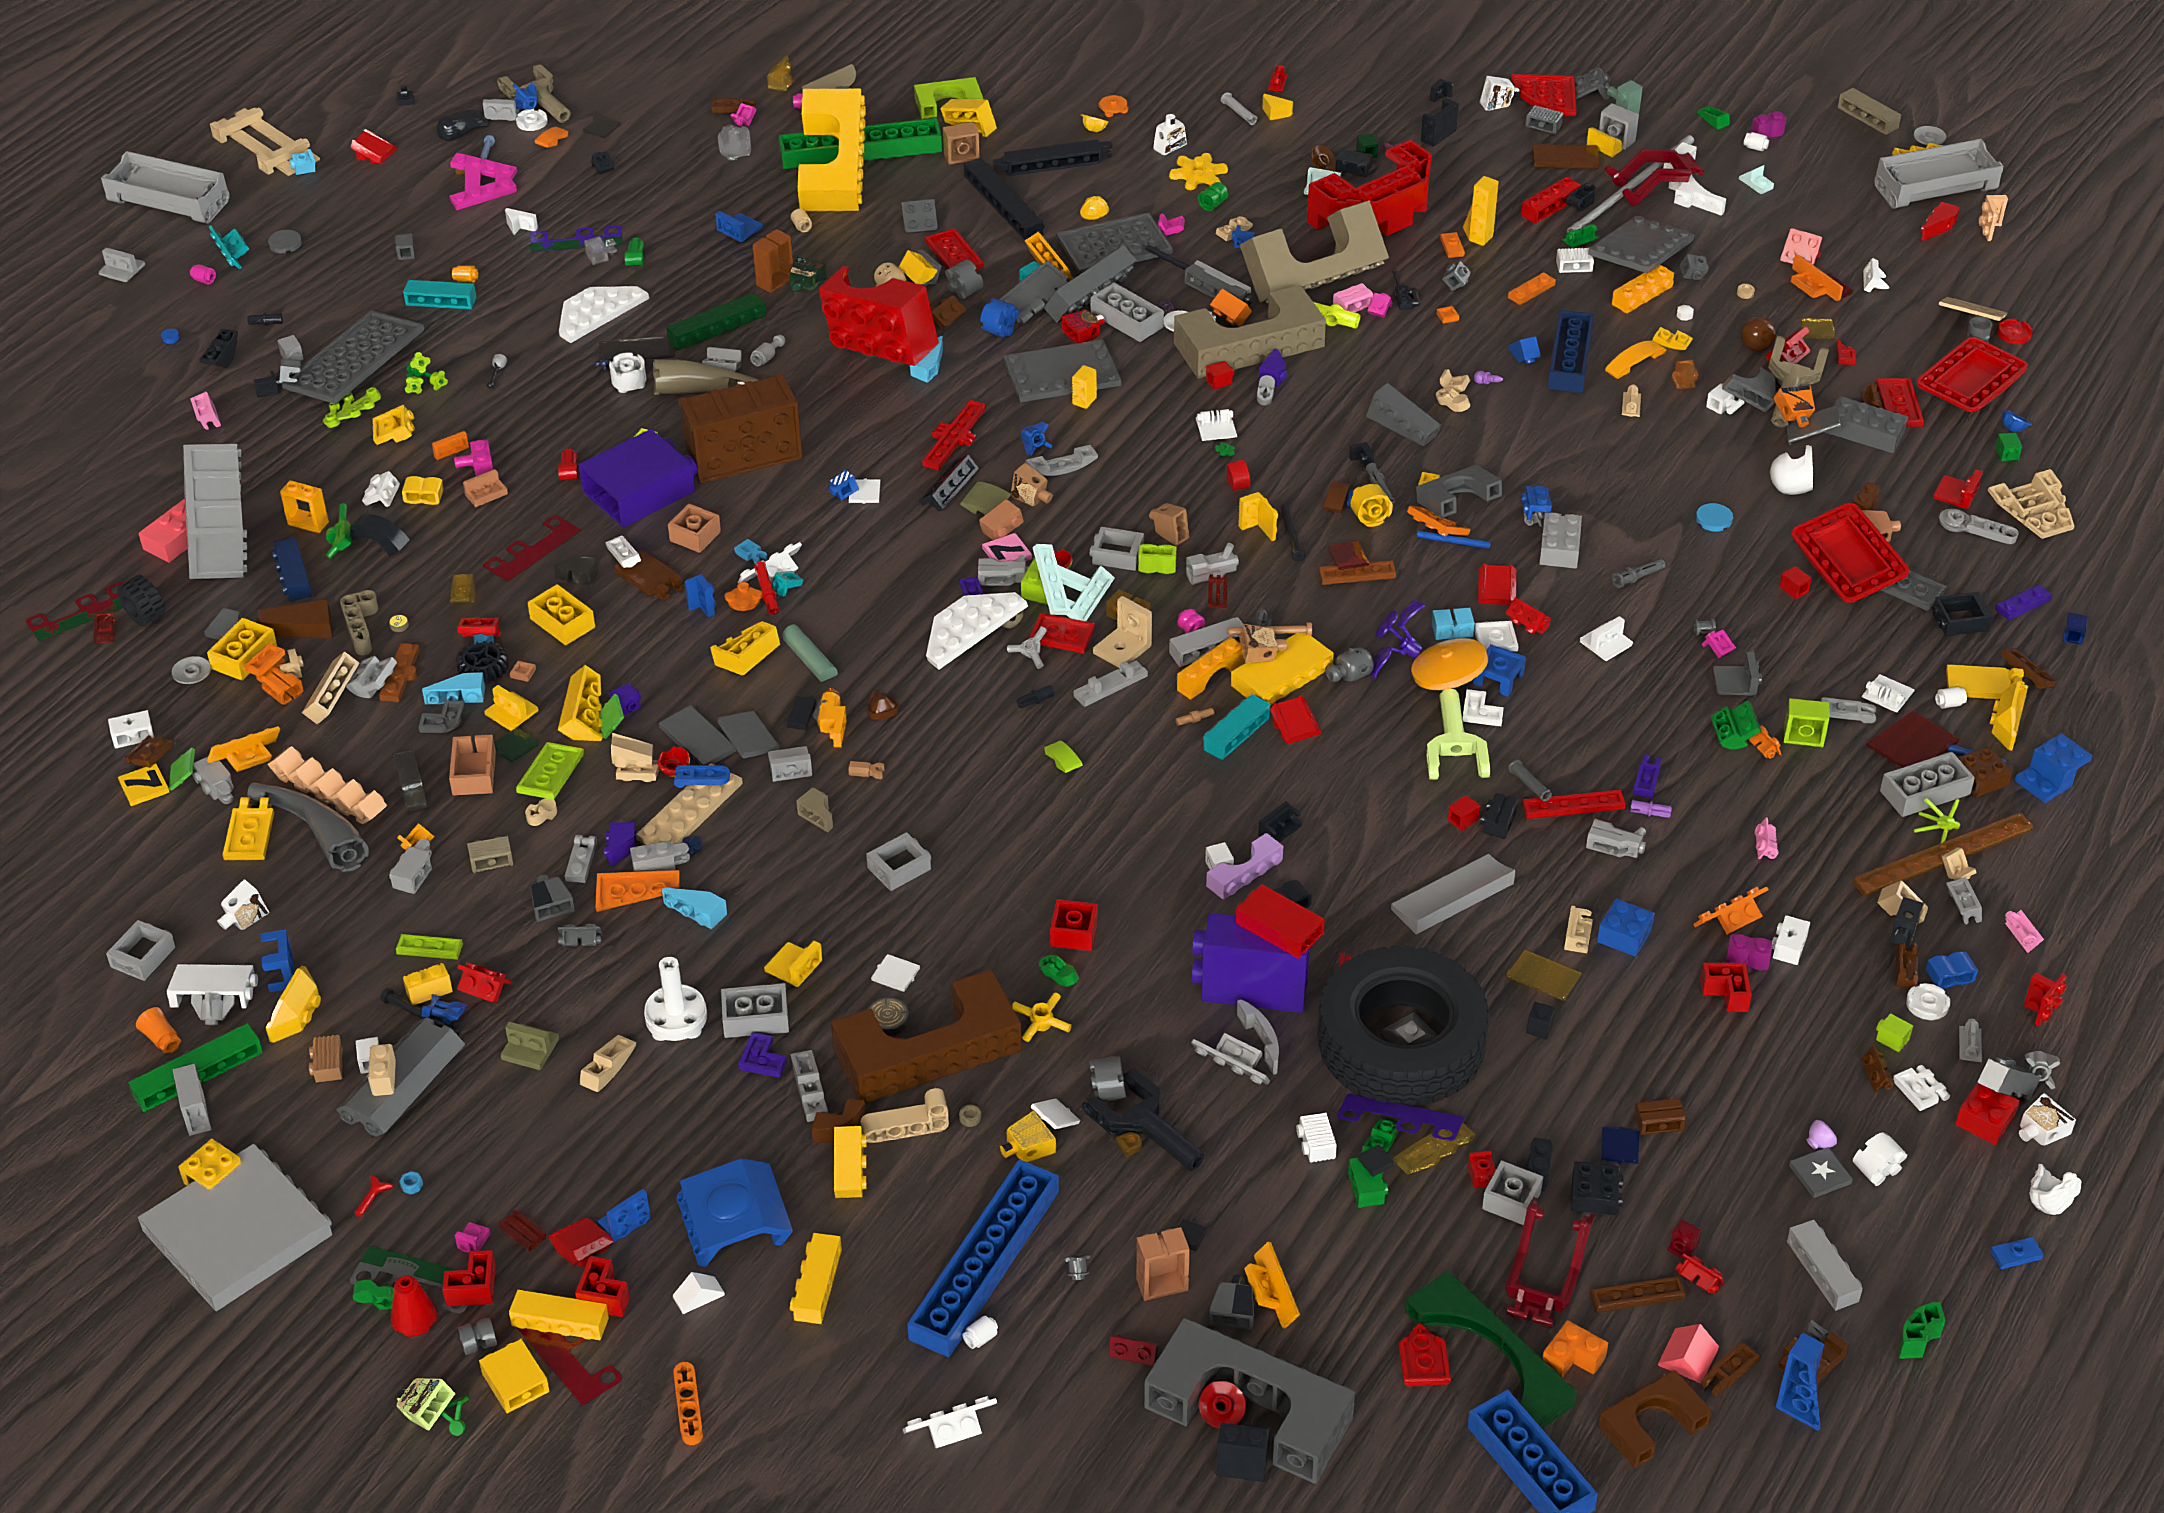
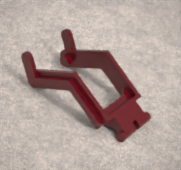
(1683, 167)
(1535, 1301)

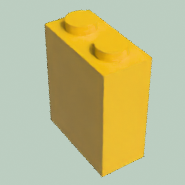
(514, 1376)

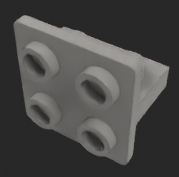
(120, 265)

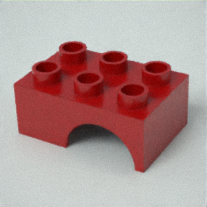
(880, 320)

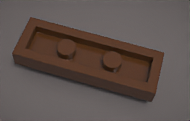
(2031, 670)

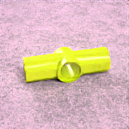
(1336, 315)

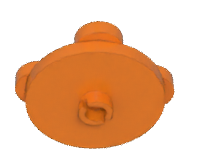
(1113, 104)
(743, 597)

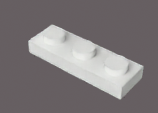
(623, 551)

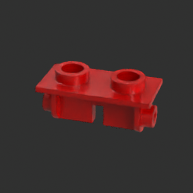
(1278, 79)
(1708, 1279)

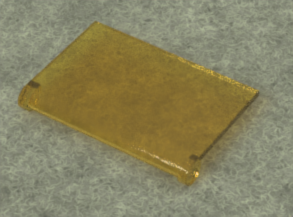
(1544, 975)

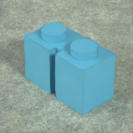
(1446, 628)

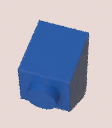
(1525, 350)

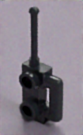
(1402, 295)

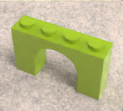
(928, 94)

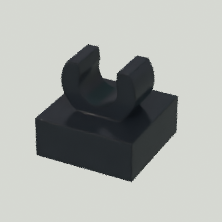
(405, 97)

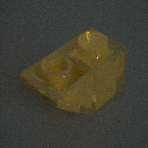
(779, 75)
(463, 589)

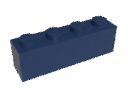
(291, 569)

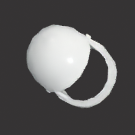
(1793, 475)

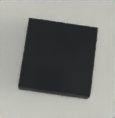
(1376, 1160)
(1193, 1233)

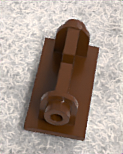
(1872, 396)
(1876, 1069)

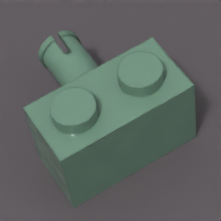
(1627, 96)

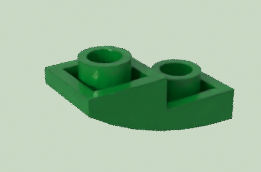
(1383, 1134)

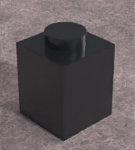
(1540, 1020)

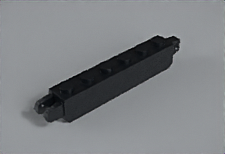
(1053, 157)

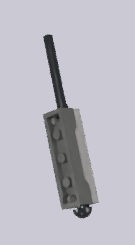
(1207, 278)

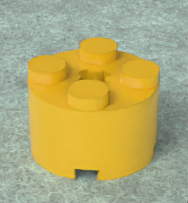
(1371, 504)

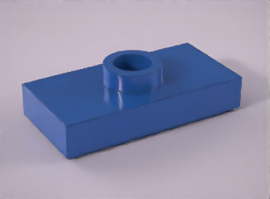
(2016, 1253)

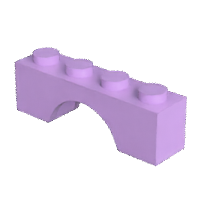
(1227, 878)

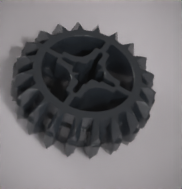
(484, 658)

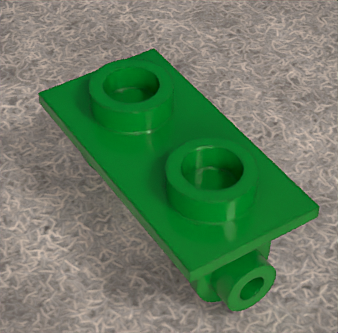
(1578, 238)

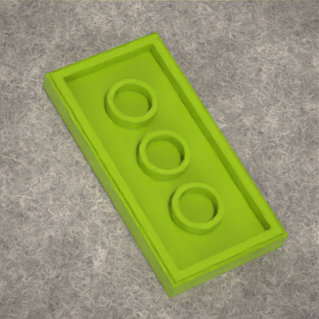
(550, 770)

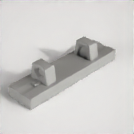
(1110, 683)

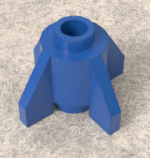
(526, 97)
(1034, 437)

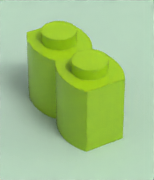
(1157, 558)

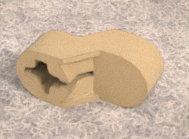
(1454, 400)
(539, 813)

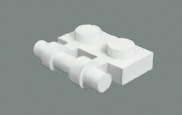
(1917, 1090)

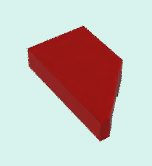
(1845, 354)

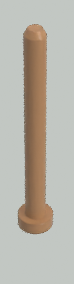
(1279, 629)

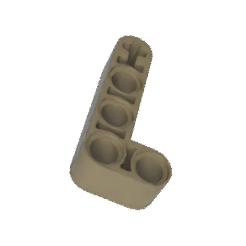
(354, 609)

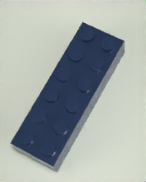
(1571, 351)

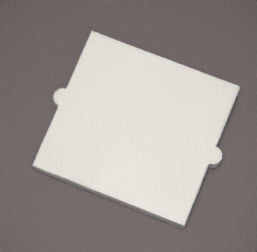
(867, 493)
(895, 973)
(1055, 1113)

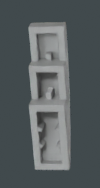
(808, 1084)

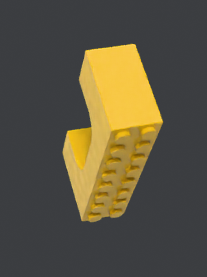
(838, 183)

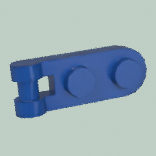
(701, 775)

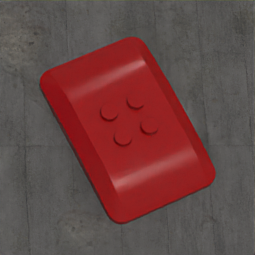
(1972, 374)
(1849, 552)

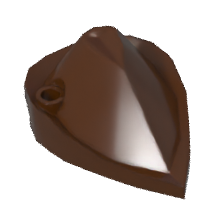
(881, 706)

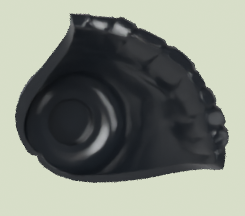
(459, 123)

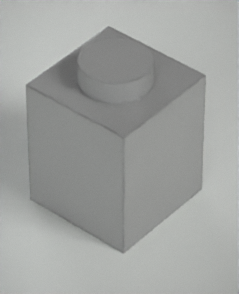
(290, 348)

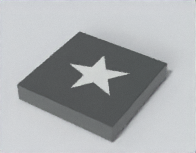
(1820, 1172)

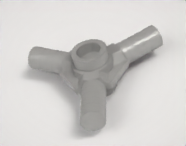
(1031, 647)

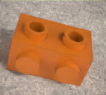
(1230, 308)

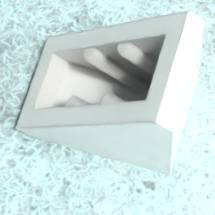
(697, 1291)

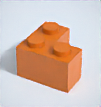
(1576, 1347)

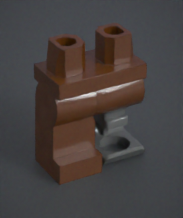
(1833, 1353)

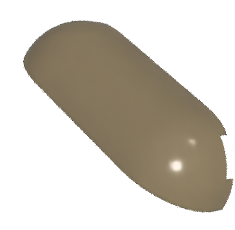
(841, 77)

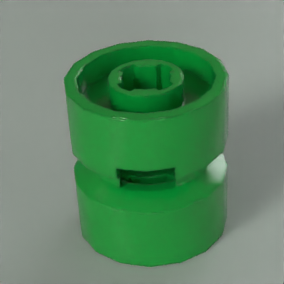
(1213, 196)

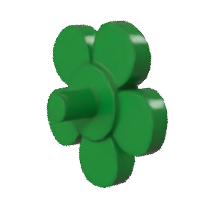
(1225, 449)

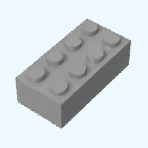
(1127, 312)
(1936, 779)

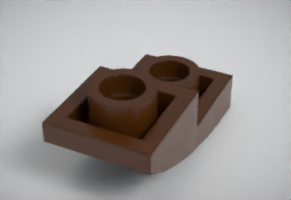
(1336, 497)

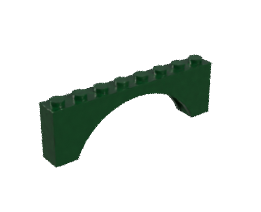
(1451, 1304)

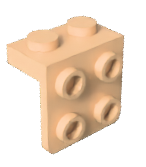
(1992, 214)

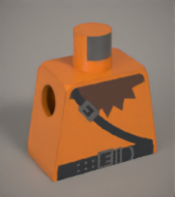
(1795, 404)

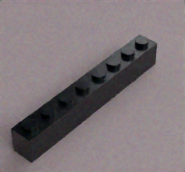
(1002, 198)

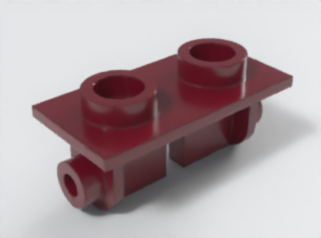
(1133, 1350)

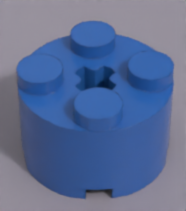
(999, 317)

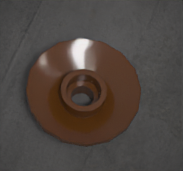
(1323, 158)

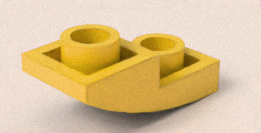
(1675, 341)

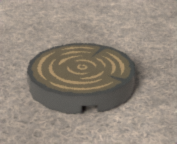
(891, 1014)

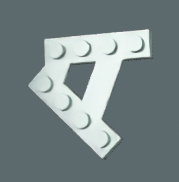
(1055, 576)

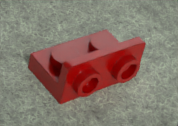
(472, 626)

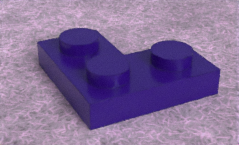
(758, 1060)

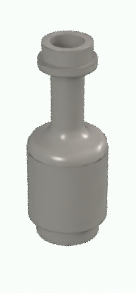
(766, 351)

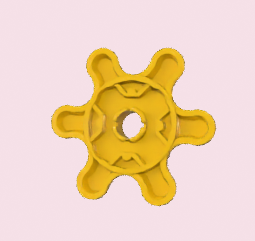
(1197, 171)

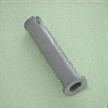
(1238, 108)

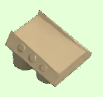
(630, 751)

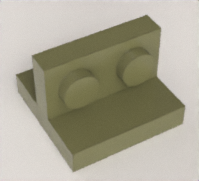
(528, 1045)

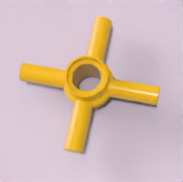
(1041, 1017)

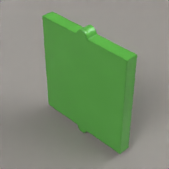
(611, 716)
(181, 769)

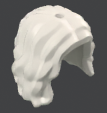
(2050, 1193)

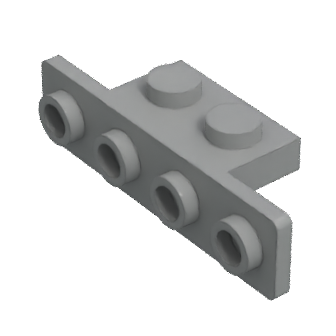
(1236, 1054)

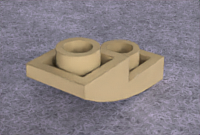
(1226, 231)

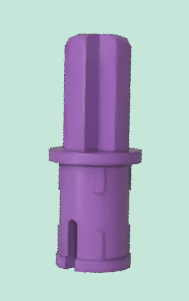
(1650, 808)

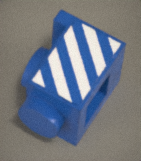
(843, 485)

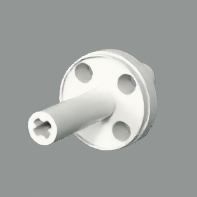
(674, 1009)

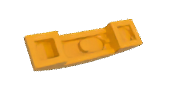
(1622, 363)

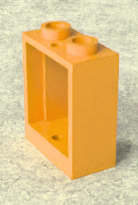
(311, 521)

